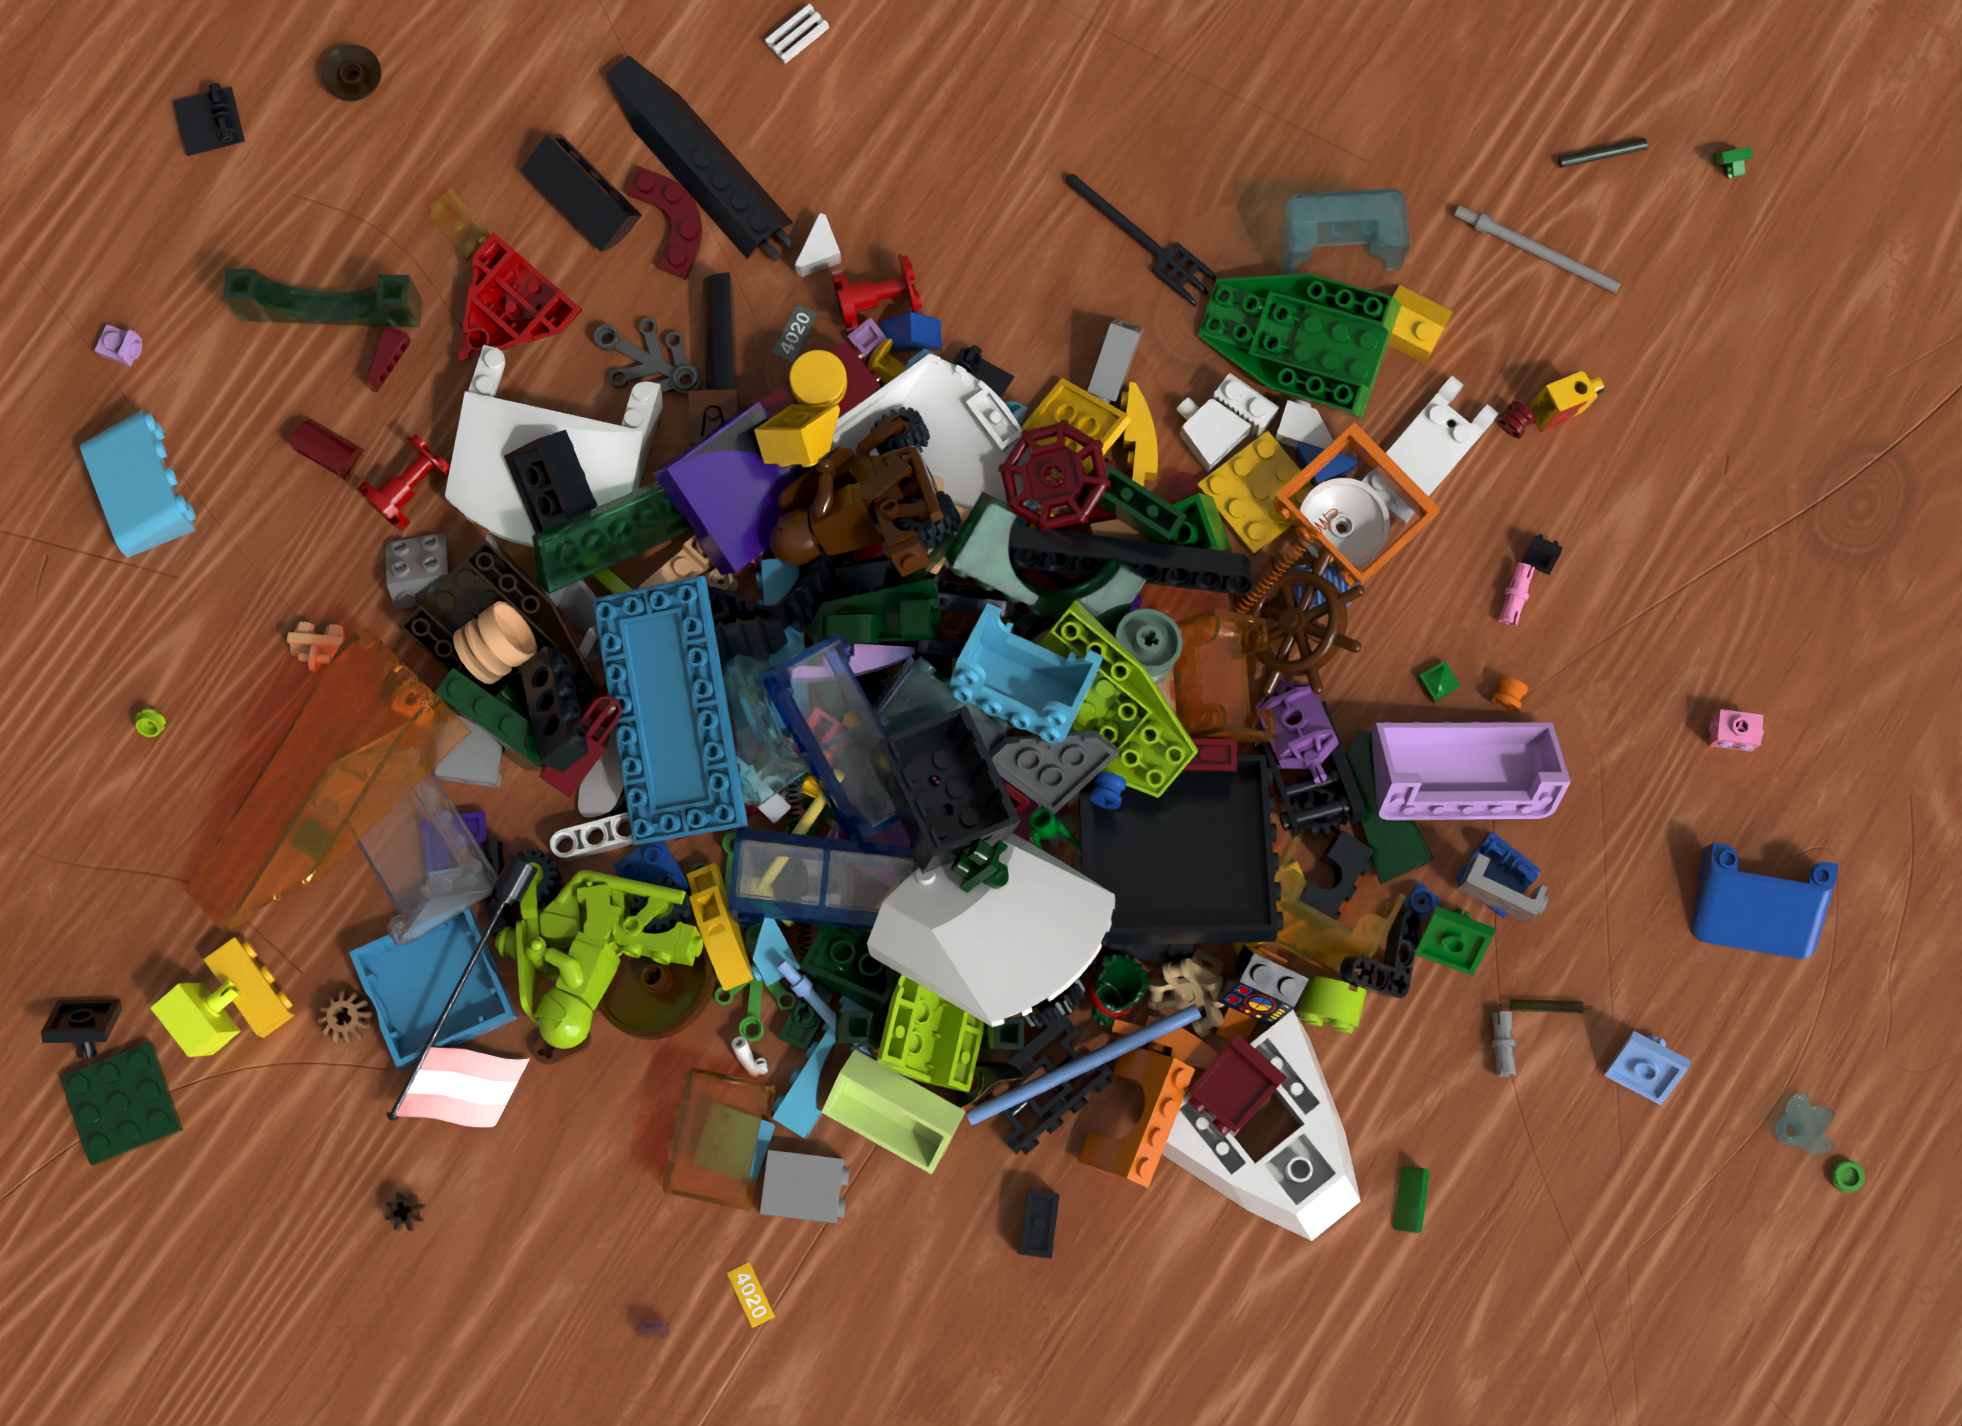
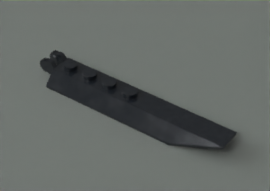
(699, 160)

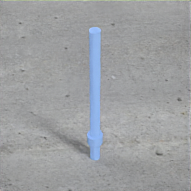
(803, 987)

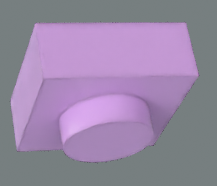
(867, 337)

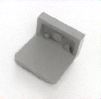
(415, 568)

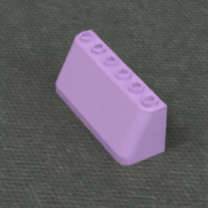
(1467, 770)

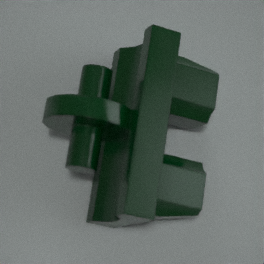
(981, 866)

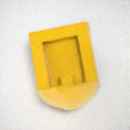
(884, 364)

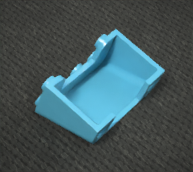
(136, 484)

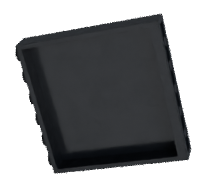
(1189, 861)

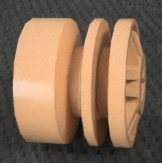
(494, 642)

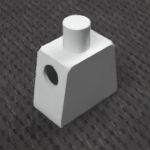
(1211, 431)

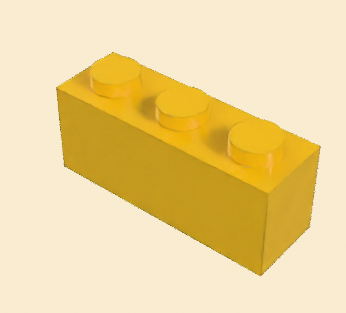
(259, 999)

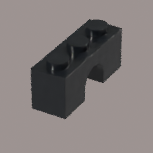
(1347, 860)

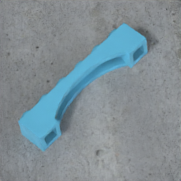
(799, 1107)

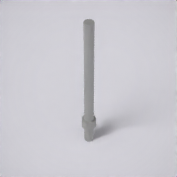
(1484, 223)

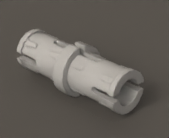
(1504, 1044)

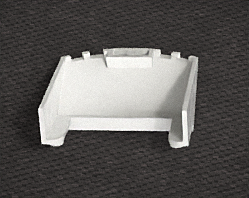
(493, 427)

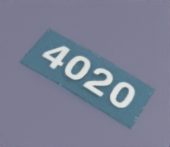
(795, 333)

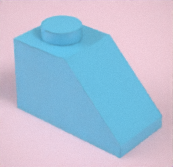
(769, 951)

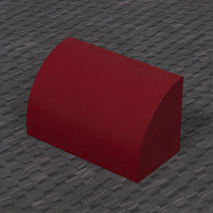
(325, 448)

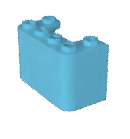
(1022, 679)

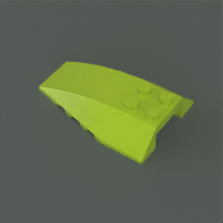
(929, 1038)

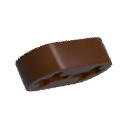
(559, 1054)

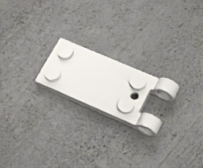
(1431, 447)

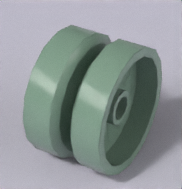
(1151, 640)

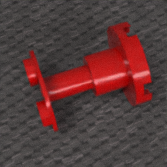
(864, 294)
(398, 490)

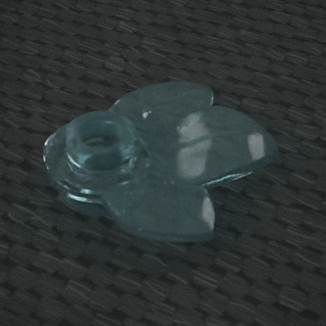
(1808, 1125)

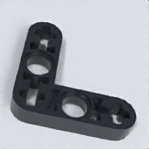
(1400, 971)

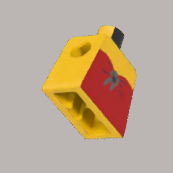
(1565, 399)

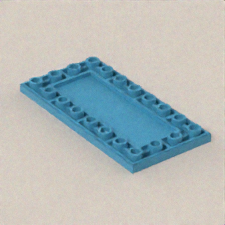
(674, 713)

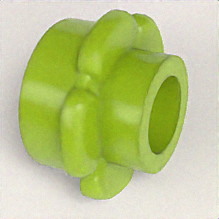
(150, 722)

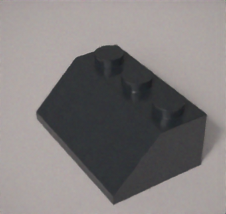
(550, 480)

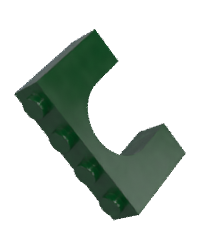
(491, 715)

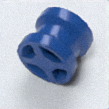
(1108, 790)

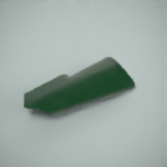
(883, 615)
(1396, 843)

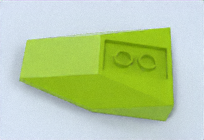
(1124, 706)

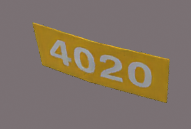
(750, 1295)

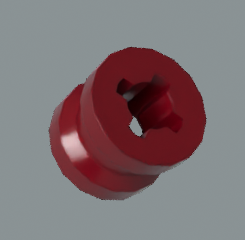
(1516, 419)

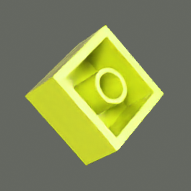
(198, 1016)

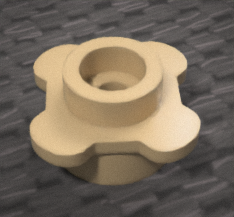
(729, 583)

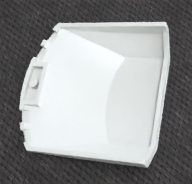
(966, 426)
(995, 946)

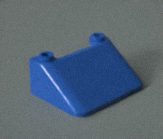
(1760, 910)

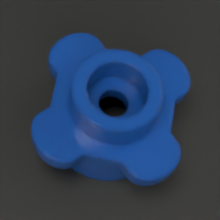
(1430, 901)

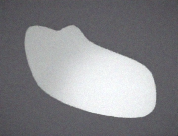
(602, 784)

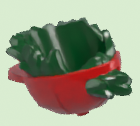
(1115, 987)

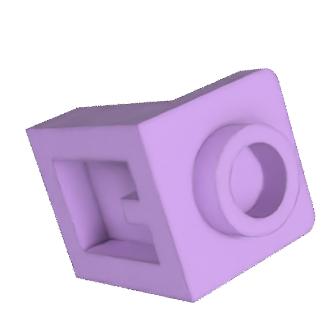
(119, 345)

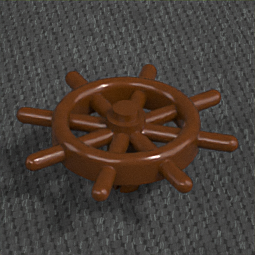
(1300, 623)

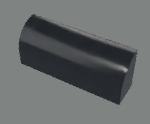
(580, 192)
(719, 332)

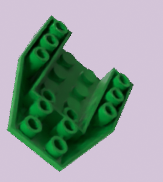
(1303, 335)

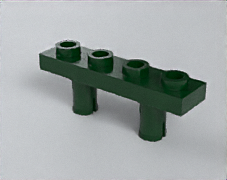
(804, 1020)

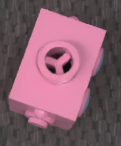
(1725, 728)

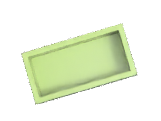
(893, 1111)

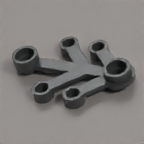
(651, 363)

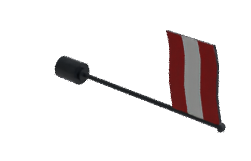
(461, 1082)

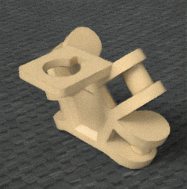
(1191, 989)

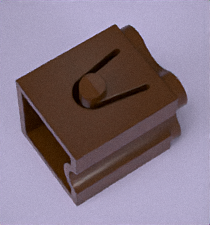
(709, 410)

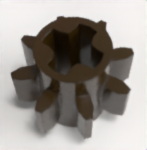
(397, 1207)

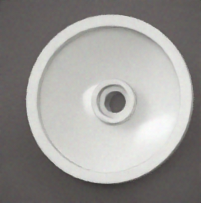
(1358, 509)

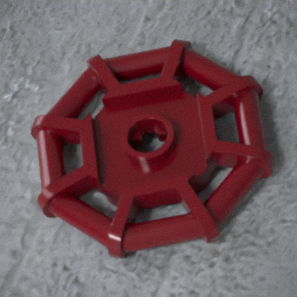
(1068, 485)

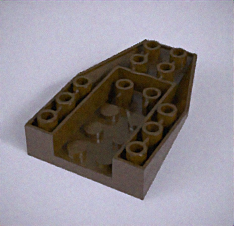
(472, 587)

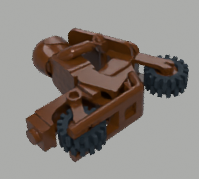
(868, 499)

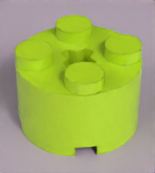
(1331, 1003)

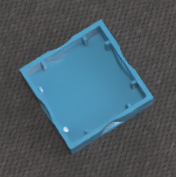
(417, 980)

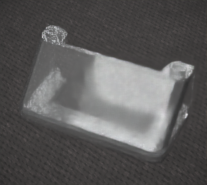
(426, 861)

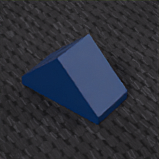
(913, 332)
(1337, 468)

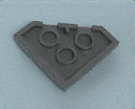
(1052, 770)

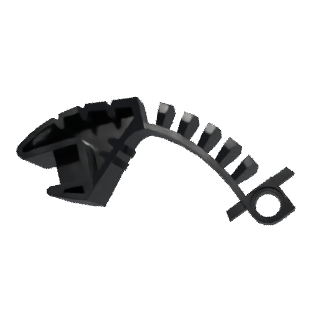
(758, 628)

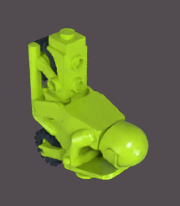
(597, 926)

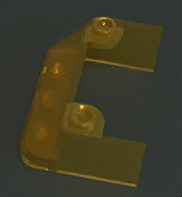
(1318, 935)

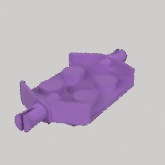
(1307, 742)

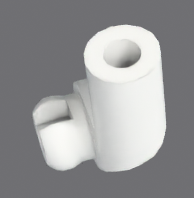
(746, 1058)

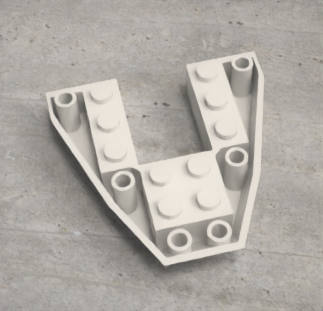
(1303, 1179)

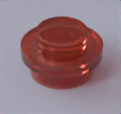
(1182, 486)

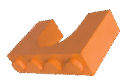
(1138, 1153)

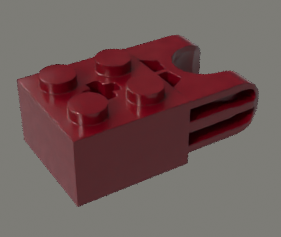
(598, 721)

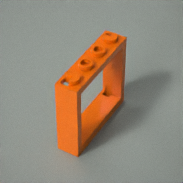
(1387, 471)

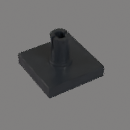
(81, 1023)

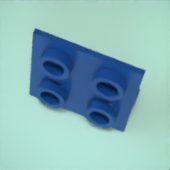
(650, 862)
(1505, 866)

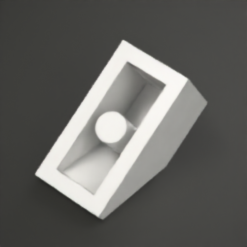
(1302, 424)

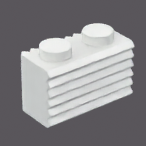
(1246, 404)

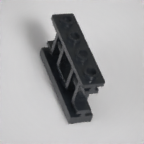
(1058, 1105)

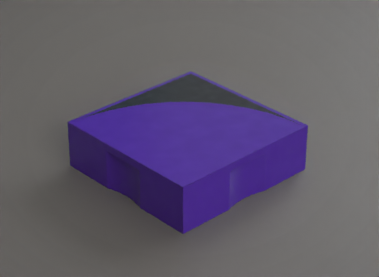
(729, 490)

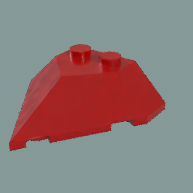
(510, 302)

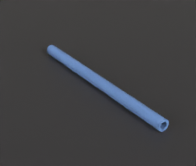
(1083, 1064)

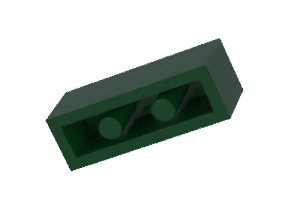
(1140, 508)

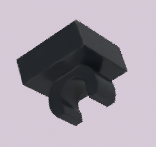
(1542, 554)

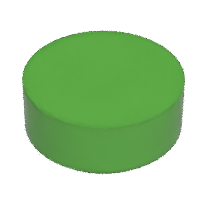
(1847, 1176)

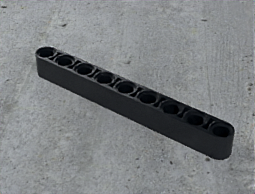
(1155, 561)

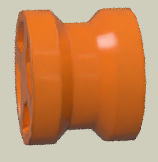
(1509, 693)

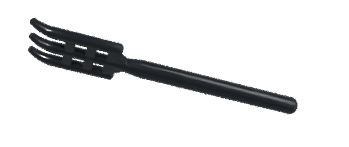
(1164, 256)

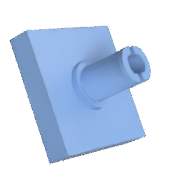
(1647, 1067)

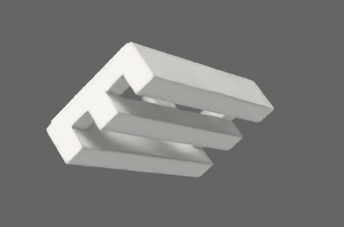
(814, 18)

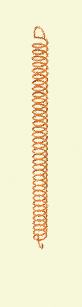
(1286, 560)

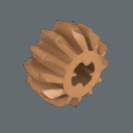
(355, 1010)

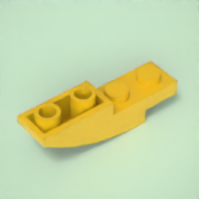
(1139, 436)
(717, 927)

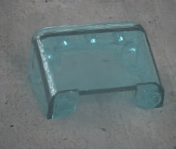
(761, 750)

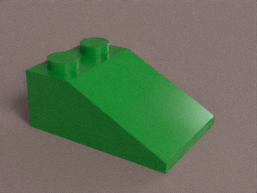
(1201, 526)

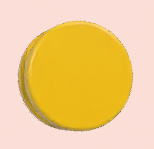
(818, 378)

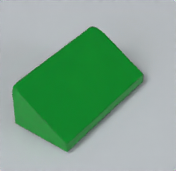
(1411, 1199)

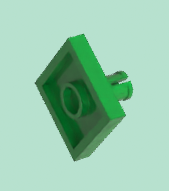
(1455, 940)

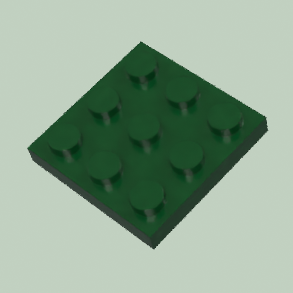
(121, 1103)

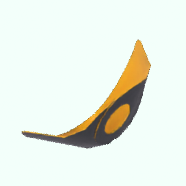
(987, 1074)

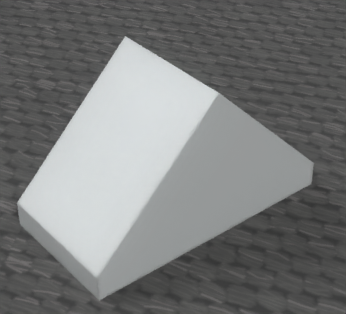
(819, 250)

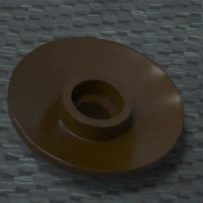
(348, 61)

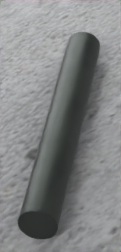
(1602, 152)

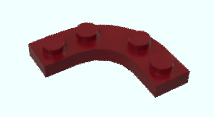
(682, 212)

